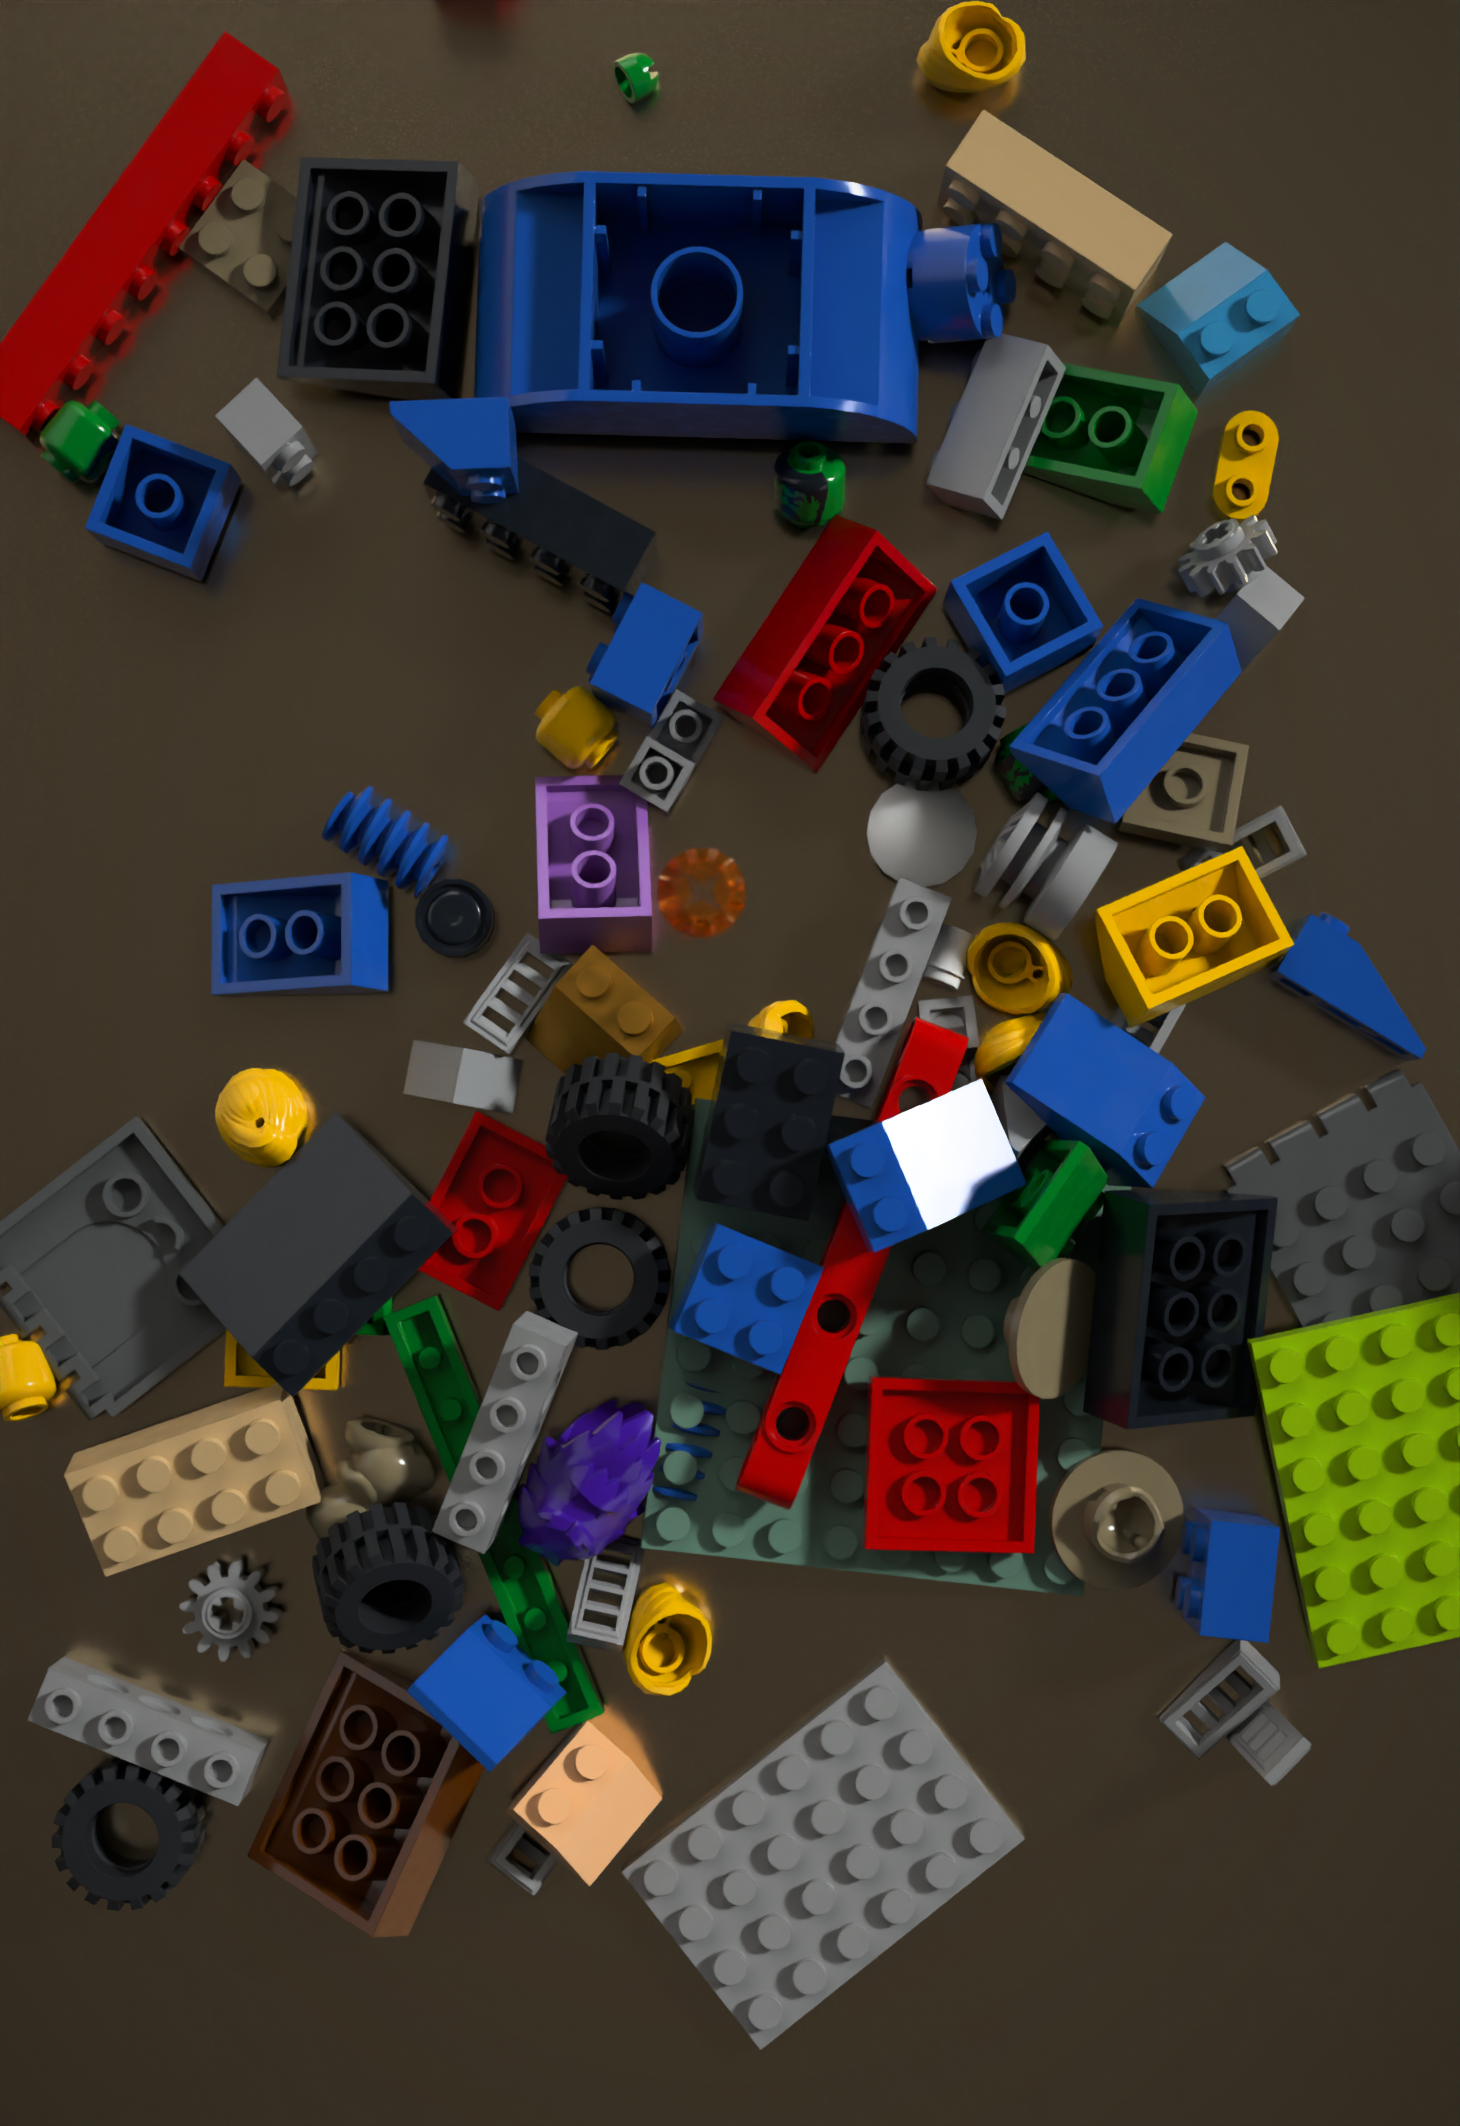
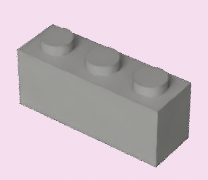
(995, 425)

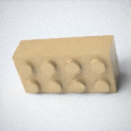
(1052, 217)
(194, 1478)

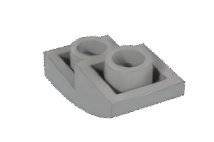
(672, 750)

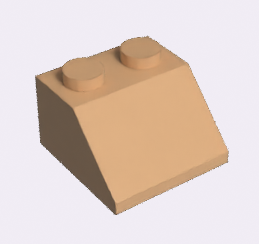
(584, 1802)

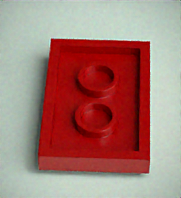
(499, 1200)

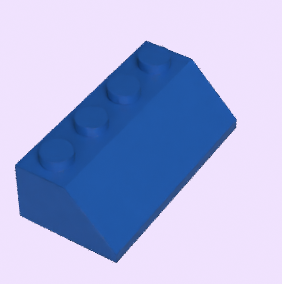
(1128, 707)

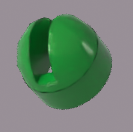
(633, 76)

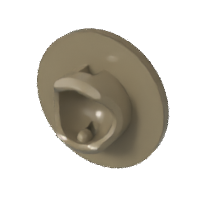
(1051, 1328)
(1116, 1520)

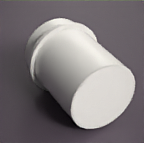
(948, 957)

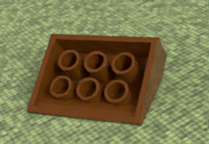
(367, 1801)

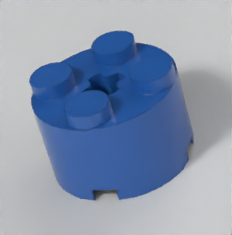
(959, 283)

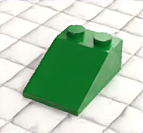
(1114, 437)
(1043, 1214)

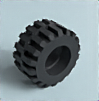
(941, 672)
(620, 1126)
(610, 1228)
(387, 1579)
(100, 1867)

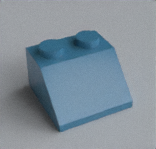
(1218, 315)

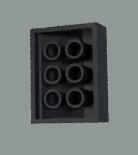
(379, 276)
(316, 1253)
(1175, 1306)

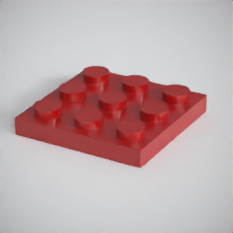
(950, 1465)

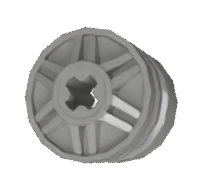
(1045, 866)

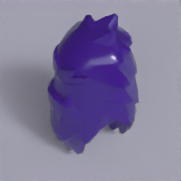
(588, 1483)

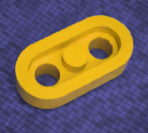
(1245, 465)

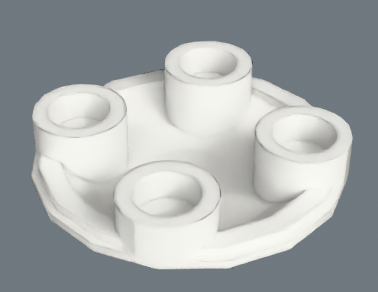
(921, 833)

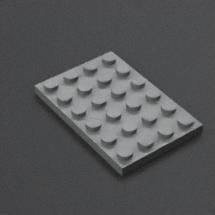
(822, 1854)

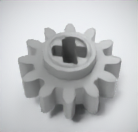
(1227, 556)
(214, 1622)

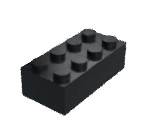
(558, 531)

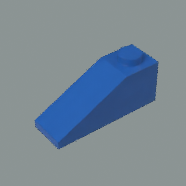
(1343, 981)

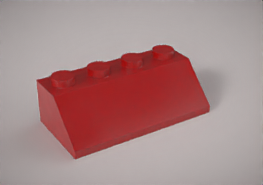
(825, 640)

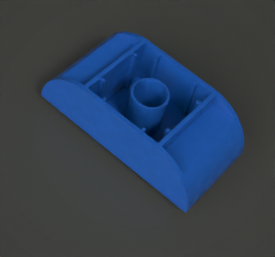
(698, 307)

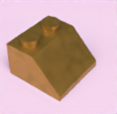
(598, 1013)

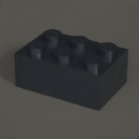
(768, 1121)

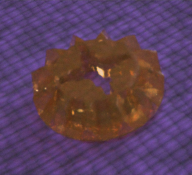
(701, 918)

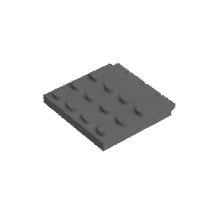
(1363, 1207)
(101, 1270)

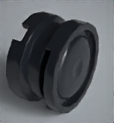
(455, 918)

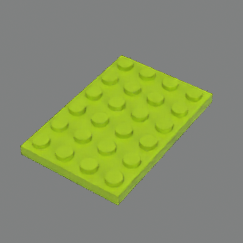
(1369, 1473)

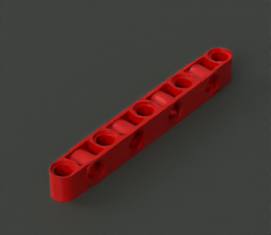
(850, 1274)

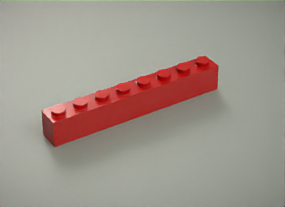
(134, 232)

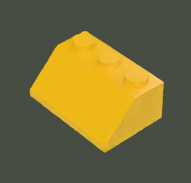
(1188, 936)

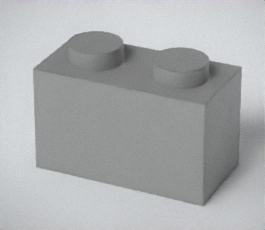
(268, 435)

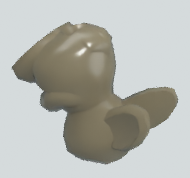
(380, 1470)

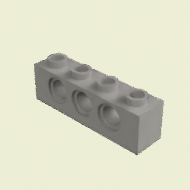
(887, 988)
(504, 1432)
(148, 1730)

